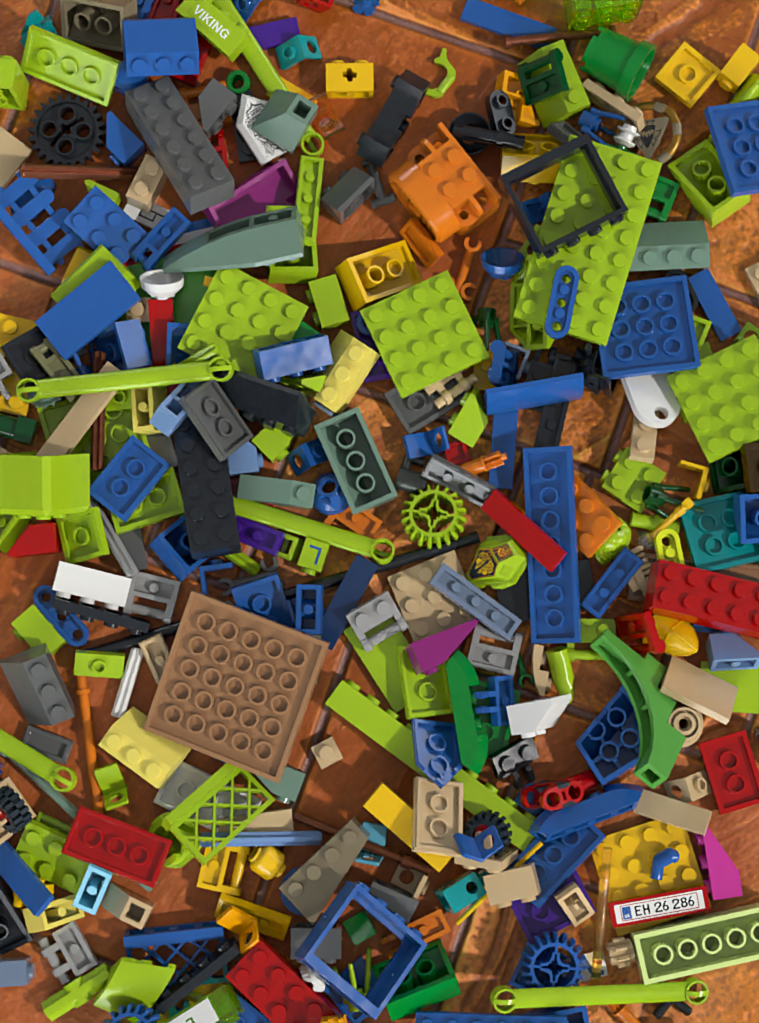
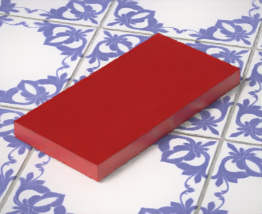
(117, 846)

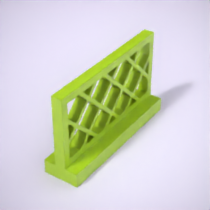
(200, 798)

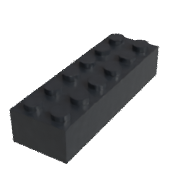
(205, 496)

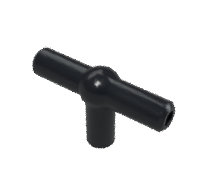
(664, 1006)

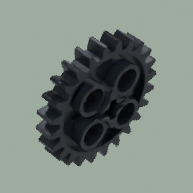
(52, 117)

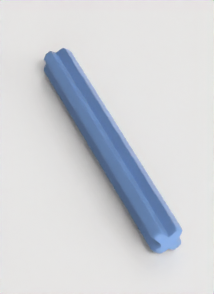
(268, 838)

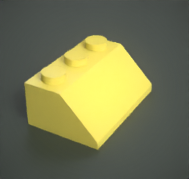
(349, 369)
(142, 751)

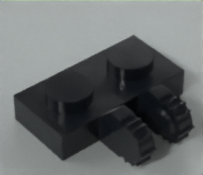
(512, 758)

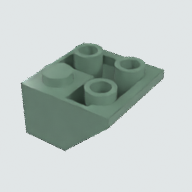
(285, 119)

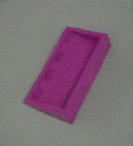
(268, 187)

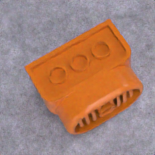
(444, 187)

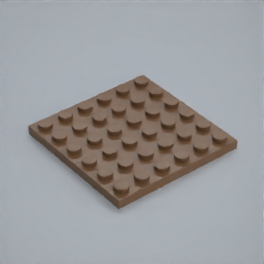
(236, 686)

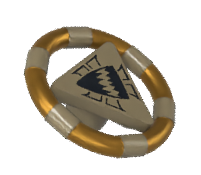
(654, 129)

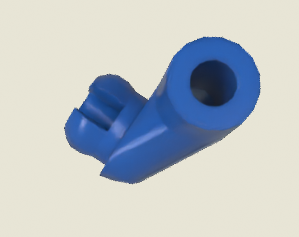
(661, 860)

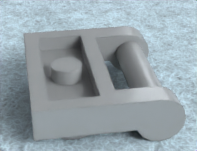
(155, 589)
(373, 613)
(493, 657)

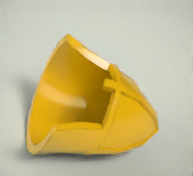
(677, 635)

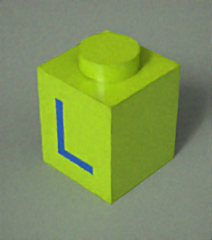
(313, 556)

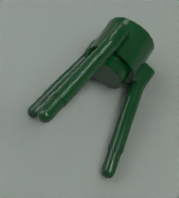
(486, 319)
(655, 496)

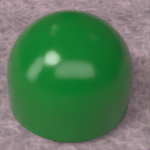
(233, 77)

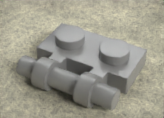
(74, 948)

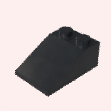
(12, 923)

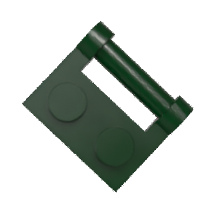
(546, 84)

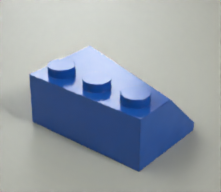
(611, 740)

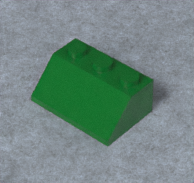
(425, 985)

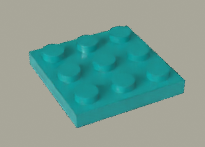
(714, 536)

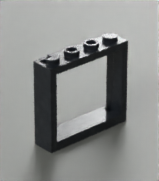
(518, 174)

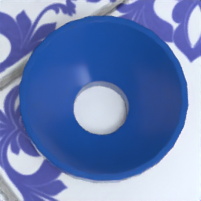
(502, 262)
(332, 502)

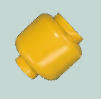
(267, 862)

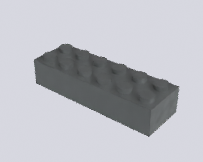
(179, 145)

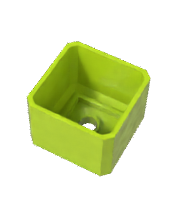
(44, 484)

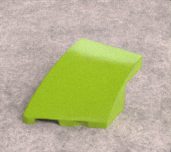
(133, 983)

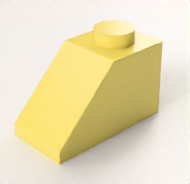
(56, 914)

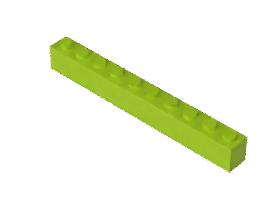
(398, 740)

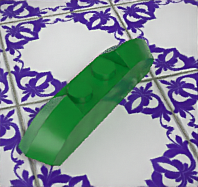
(461, 678)

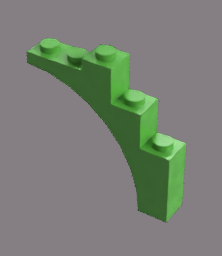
(640, 677)

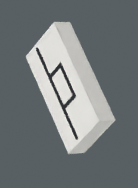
(146, 219)

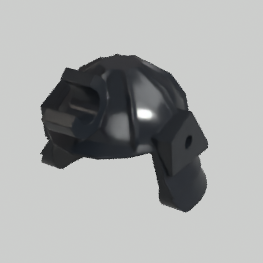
(590, 366)

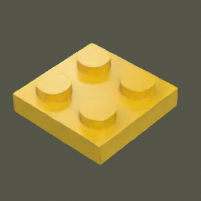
(687, 75)

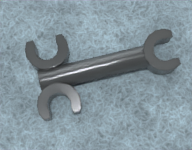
(269, 570)

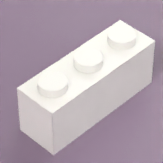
(91, 585)

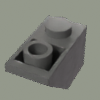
(215, 104)

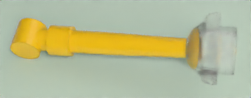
(646, 539)

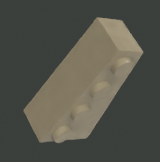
(321, 874)

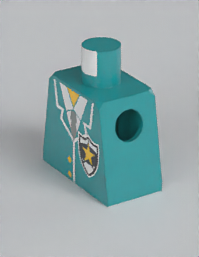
(454, 895)

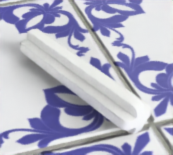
(127, 682)

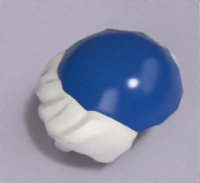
(309, 976)

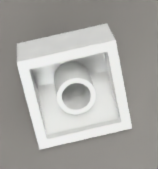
(536, 716)

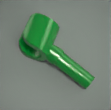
(522, 670)

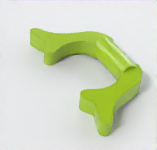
(447, 81)

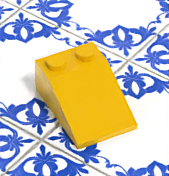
(377, 274)

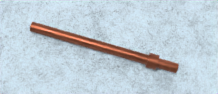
(407, 861)

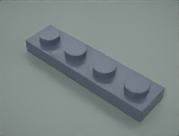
(475, 602)

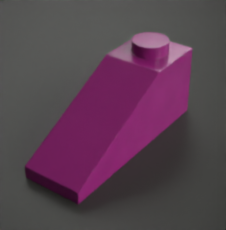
(434, 650)

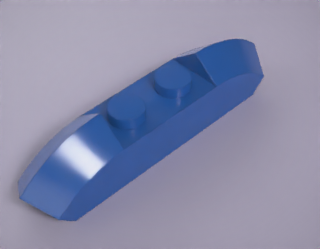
(598, 807)

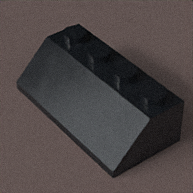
(268, 403)

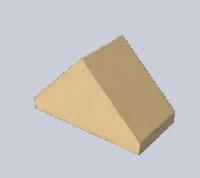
(573, 903)

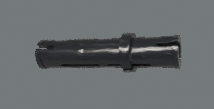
(491, 137)

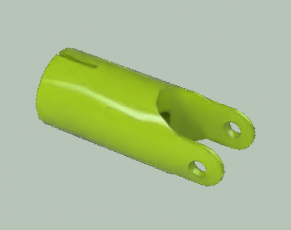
(561, 670)

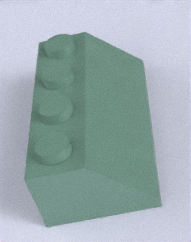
(672, 247)
(356, 461)

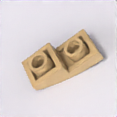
(541, 680)

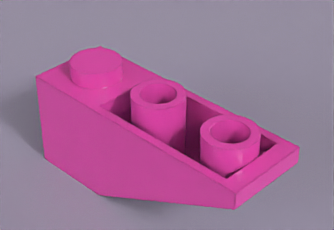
(721, 874)

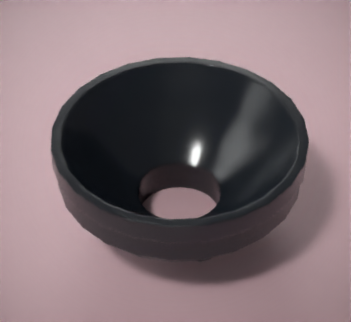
(474, 120)

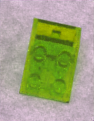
(586, 13)

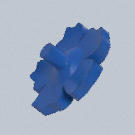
(365, 6)

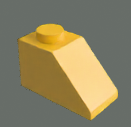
(738, 68)

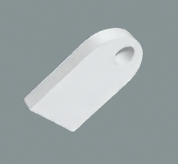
(651, 394)

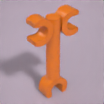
(464, 268)

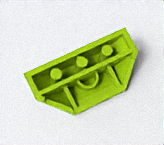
(529, 335)

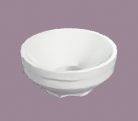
(161, 285)

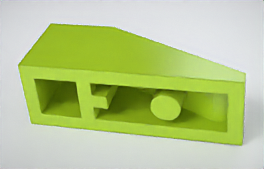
(273, 443)

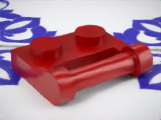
(637, 626)

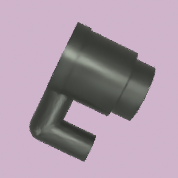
(409, 480)

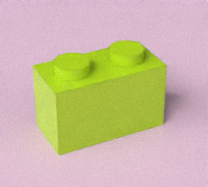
(328, 303)
(37, 629)

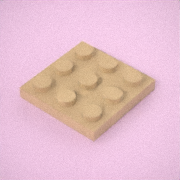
(422, 605)

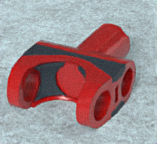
(559, 793)

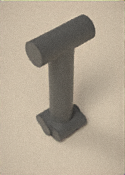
(382, 199)

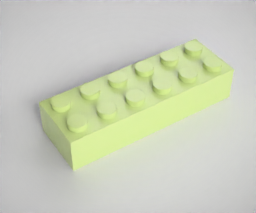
(697, 944)

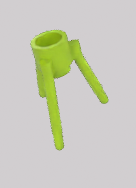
(351, 1008)

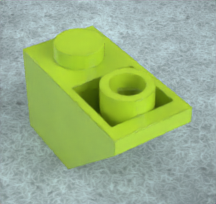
(471, 420)

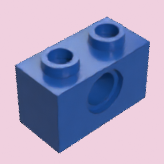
(309, 608)

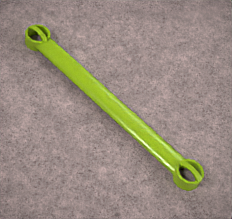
(267, 73)
(124, 379)
(313, 529)
(35, 761)
(599, 995)

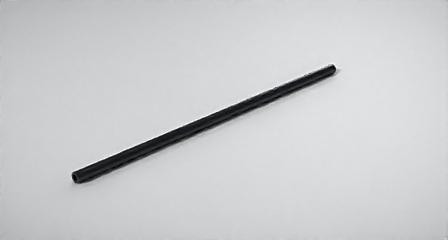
(290, 593)

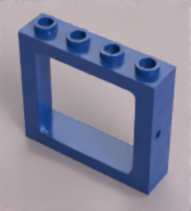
(395, 970)

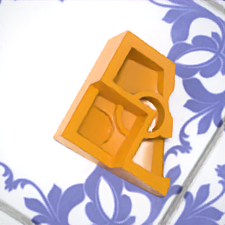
(510, 84)

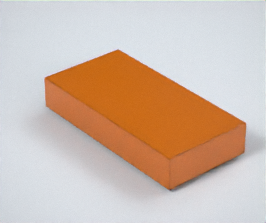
(421, 242)

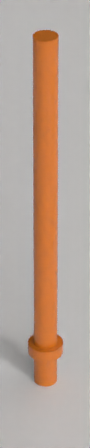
(82, 693)

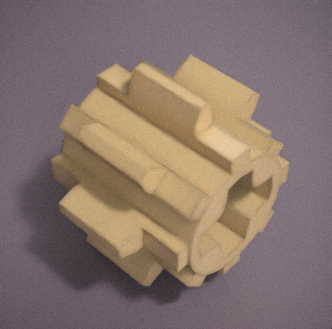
(620, 952)

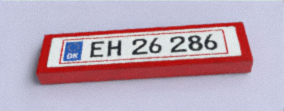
(658, 906)

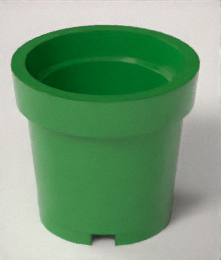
(618, 61)

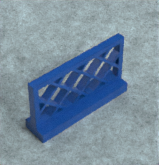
(177, 934)

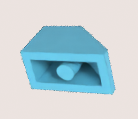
(92, 889)

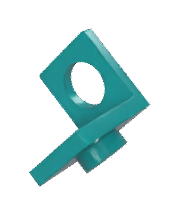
(296, 50)

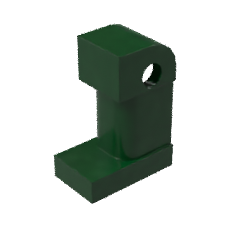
(18, 429)

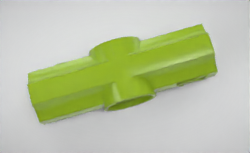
(76, 992)

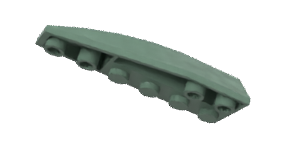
(242, 244)

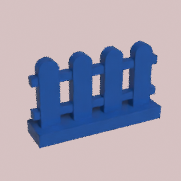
(43, 231)

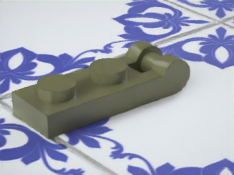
(55, 365)

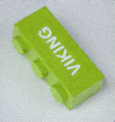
(216, 27)

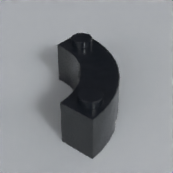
(392, 121)

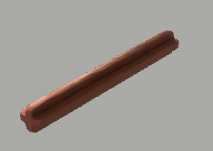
(78, 172)
(98, 426)

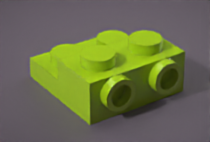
(629, 479)

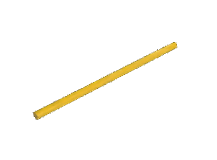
(484, 897)

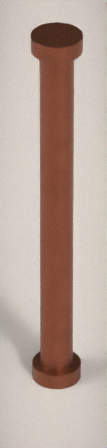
(551, 37)

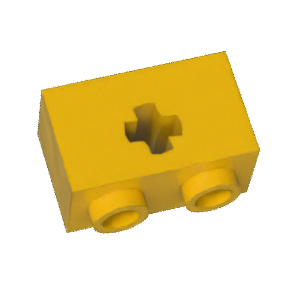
(339, 87)

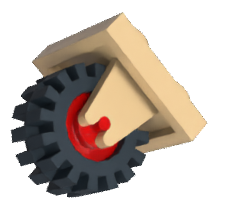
(14, 810)
(501, 858)

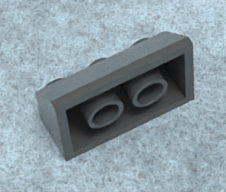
(38, 686)

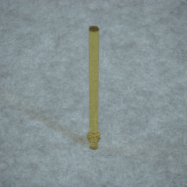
(600, 920)

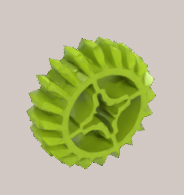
(443, 518)

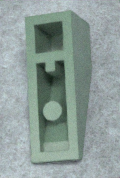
(276, 491)
(289, 785)

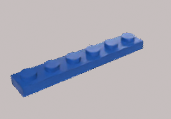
(479, 1017)

